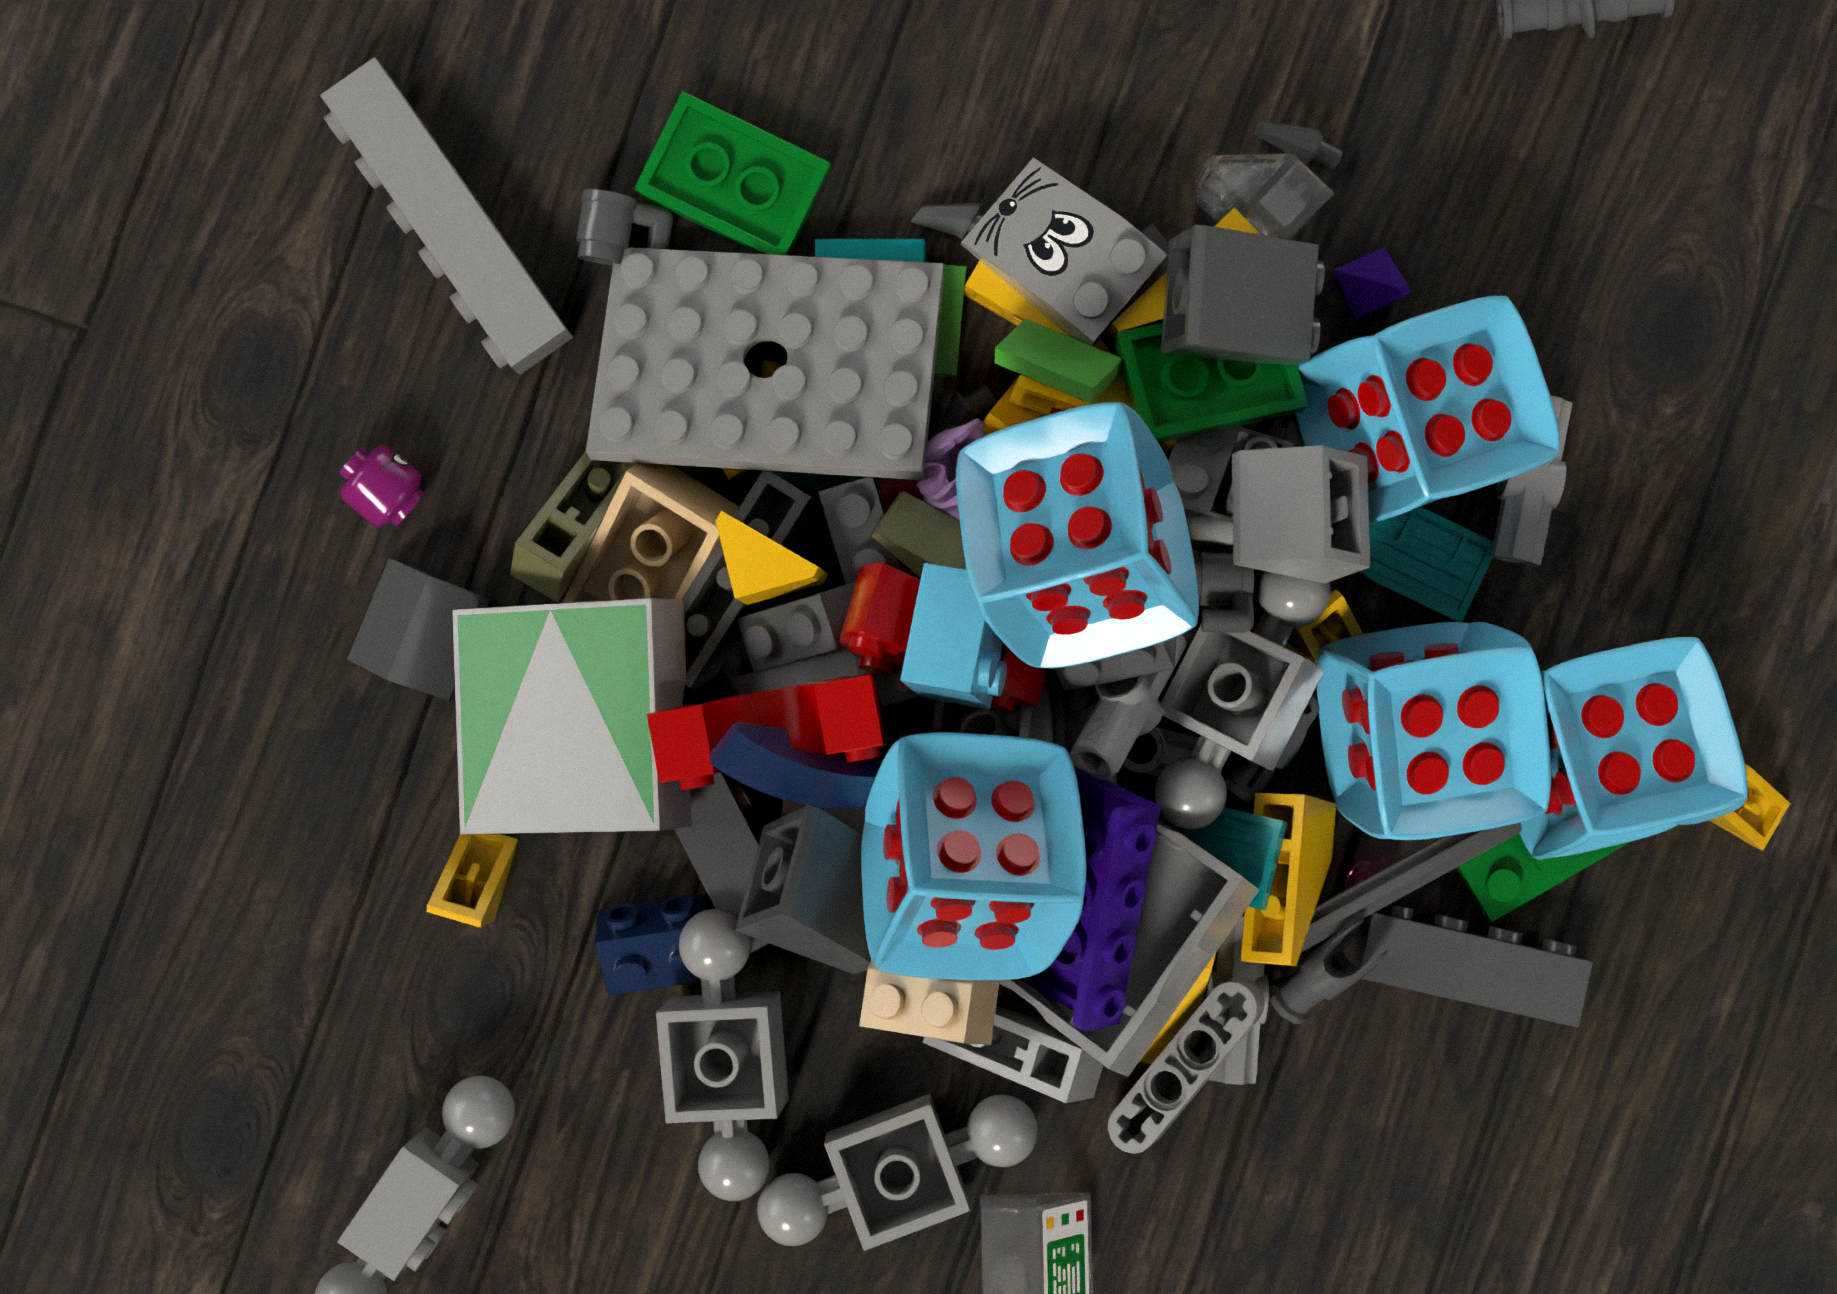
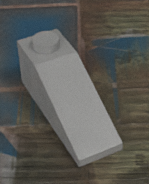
(1031, 1055)

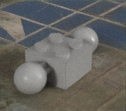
(1240, 697)
(723, 1056)
(897, 1171)
(421, 1189)

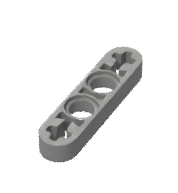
(1185, 1065)

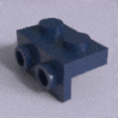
(641, 943)

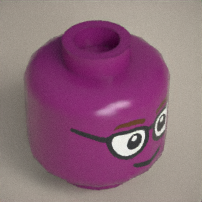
(381, 485)

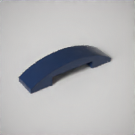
(767, 763)

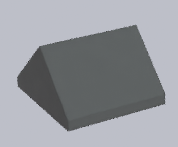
(411, 629)

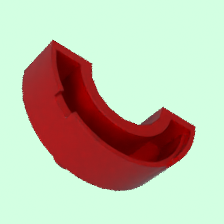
(880, 627)
(819, 718)

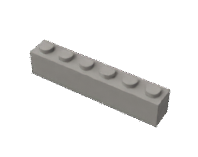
(445, 216)

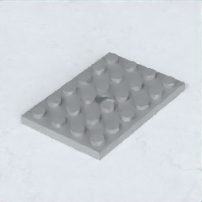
(843, 403)

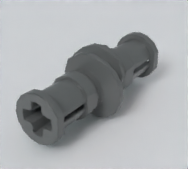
(1531, 15)

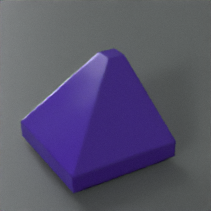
(1371, 283)

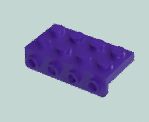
(1098, 956)

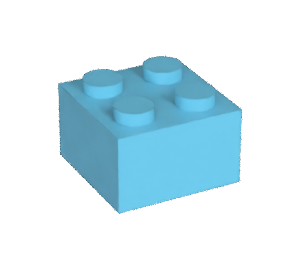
(950, 645)

